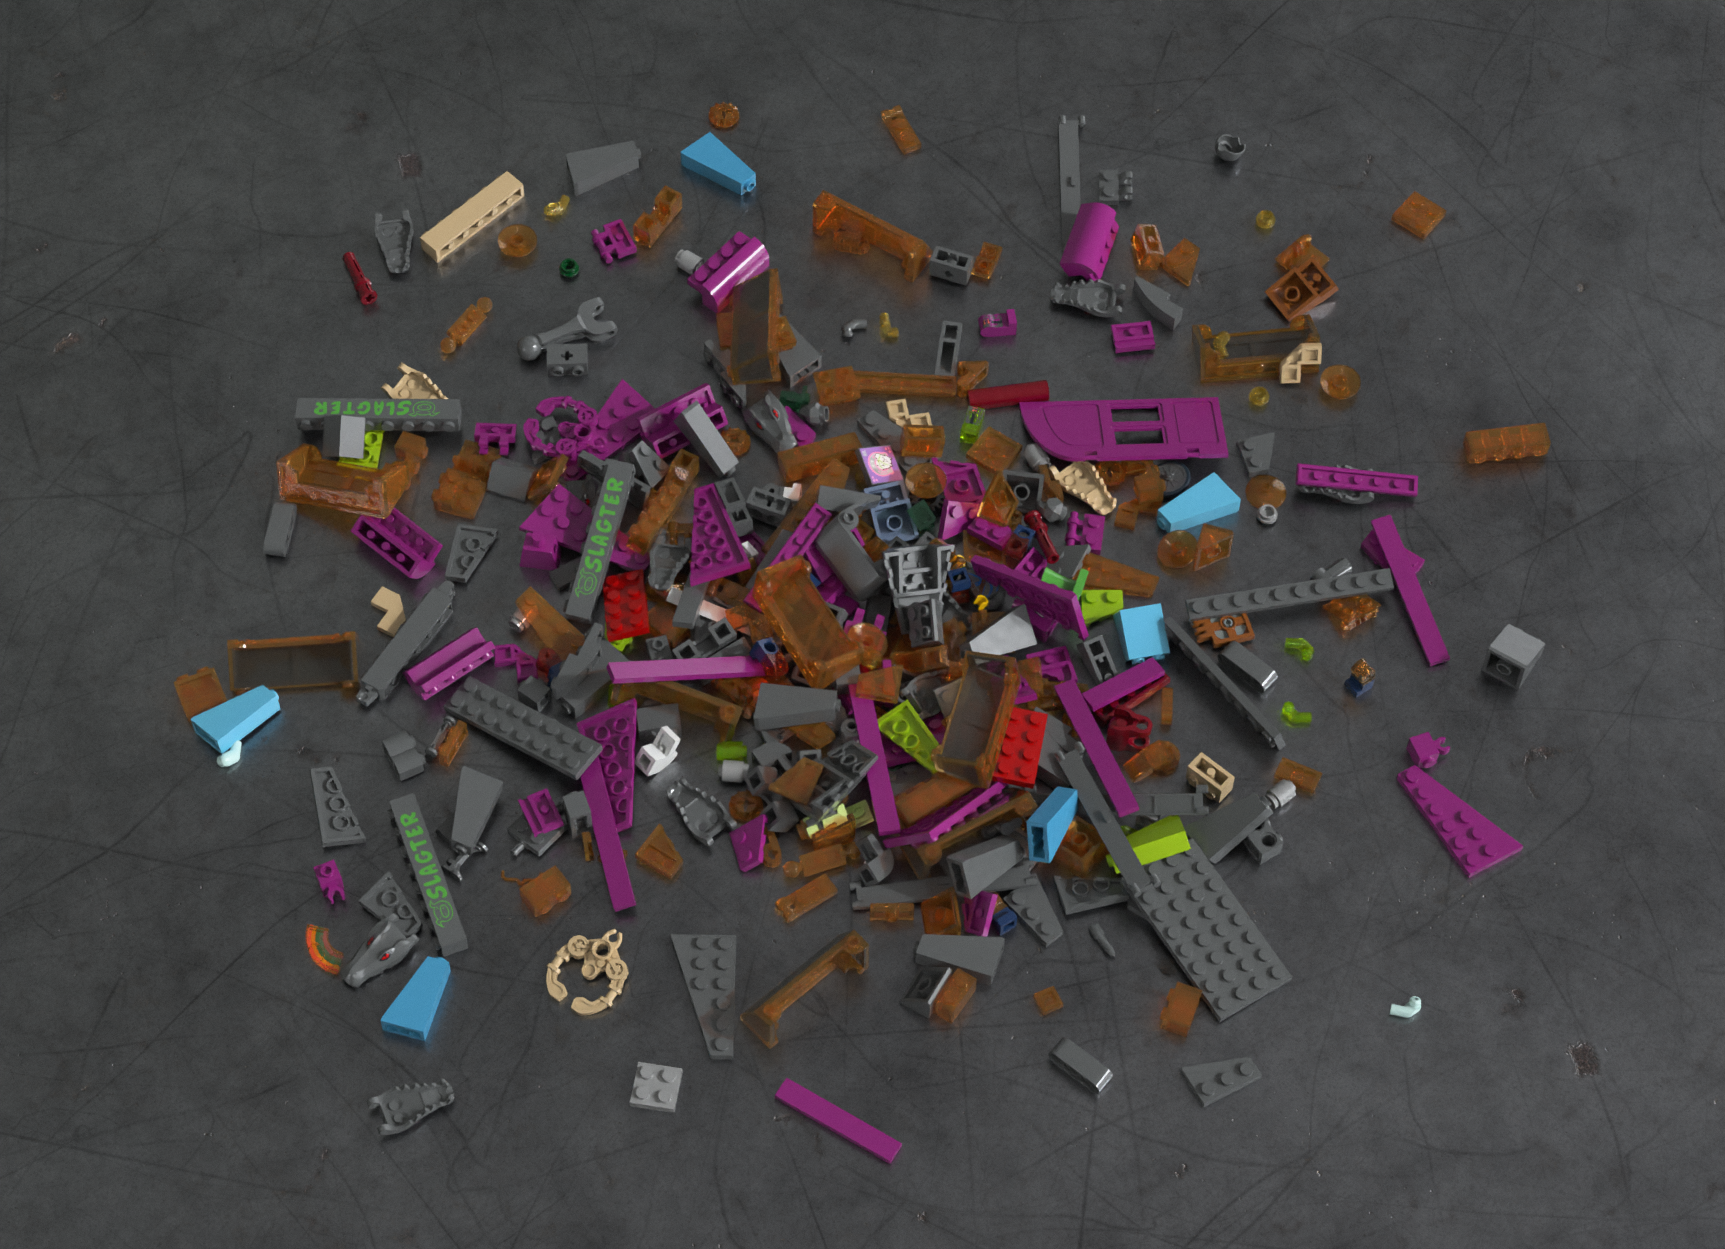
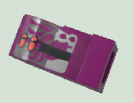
(998, 324)

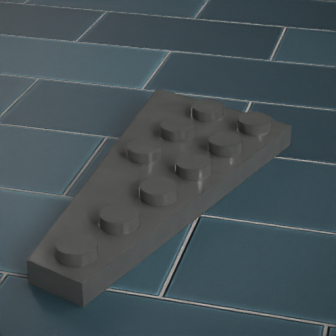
(709, 974)

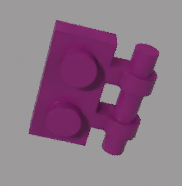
(619, 238)
(1092, 531)

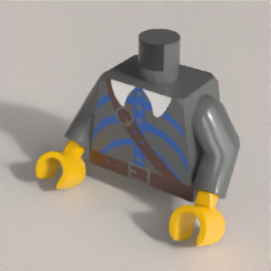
(982, 593)

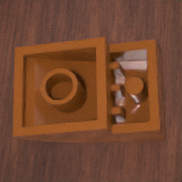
(1301, 289)

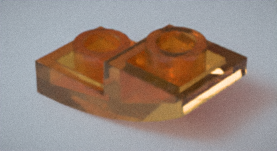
(987, 260)

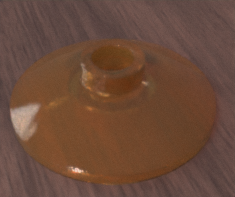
(517, 234)
(1340, 375)
(926, 473)
(1259, 496)
(1172, 543)
(870, 636)

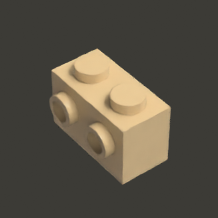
(1207, 772)

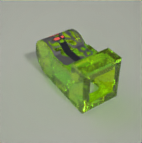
(972, 424)

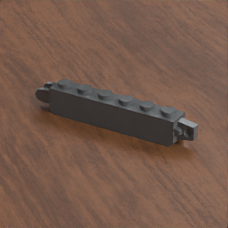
(407, 644)

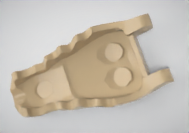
(413, 386)
(1084, 482)

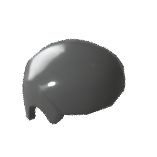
(1229, 147)

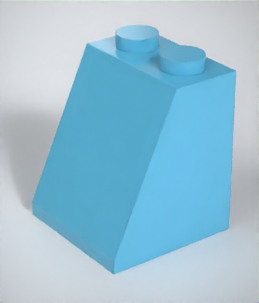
(1142, 633)

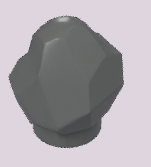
(815, 413)
(1052, 509)

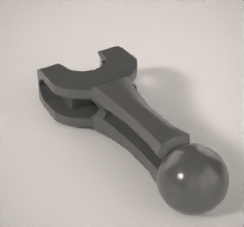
(579, 327)

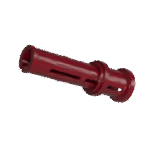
(362, 284)
(1041, 535)

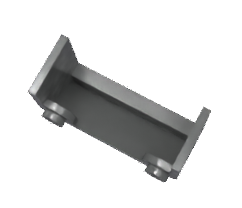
(848, 557)

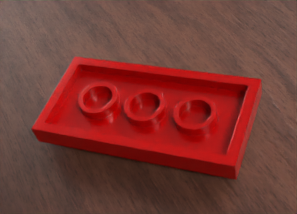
(626, 605)
(1021, 748)

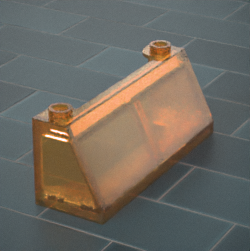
(835, 213)
(340, 485)
(805, 622)

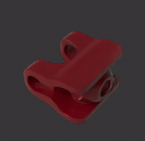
(1123, 730)

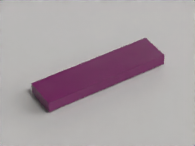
(1123, 684)

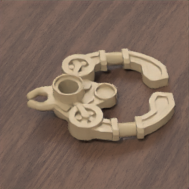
(594, 964)

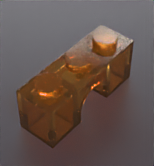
(666, 207)
(411, 450)
(1147, 486)

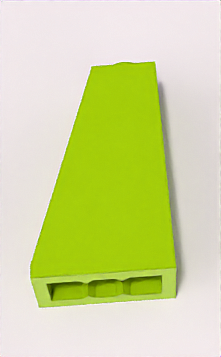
(1157, 841)

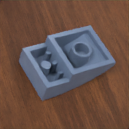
(890, 515)

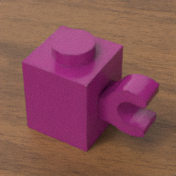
(1425, 750)

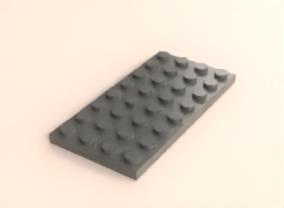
(1209, 933)

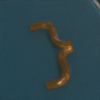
(516, 879)

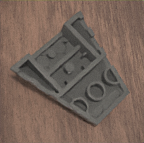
(916, 576)
(841, 774)

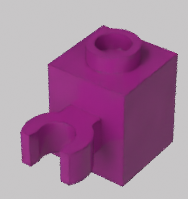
(329, 880)

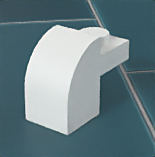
(660, 753)

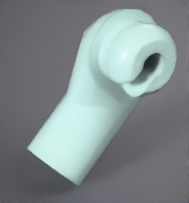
(230, 757)
(1408, 1009)

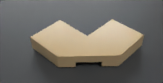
(1302, 355)
(898, 414)
(391, 604)

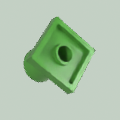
(1065, 583)

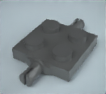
(522, 833)

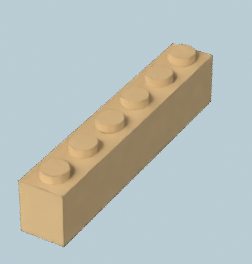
(472, 216)

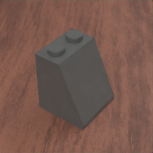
(1512, 656)

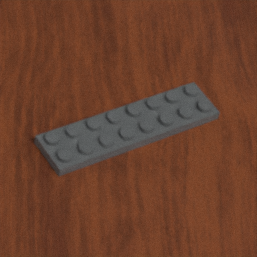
(1219, 679)
(523, 728)

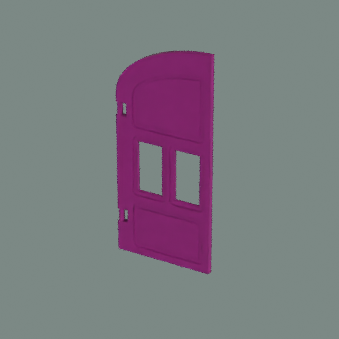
(1086, 429)

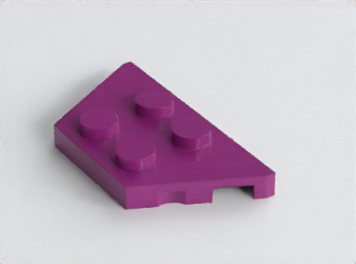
(962, 481)

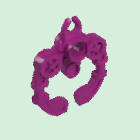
(576, 435)

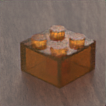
(1080, 848)

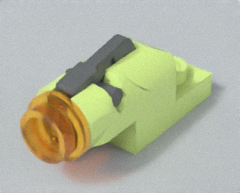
(839, 815)

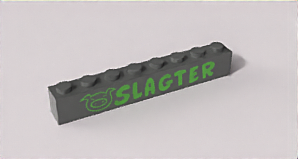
(382, 413)
(600, 541)
(428, 875)

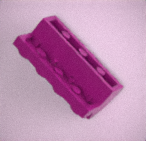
(1090, 241)
(729, 266)
(663, 434)
(399, 542)
(449, 663)

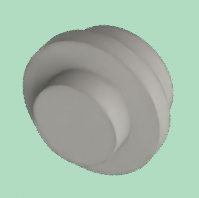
(1267, 514)

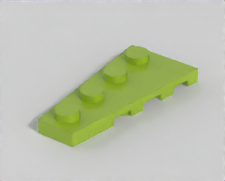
(372, 450)
(910, 733)

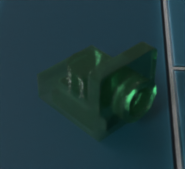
(795, 400)
(922, 516)

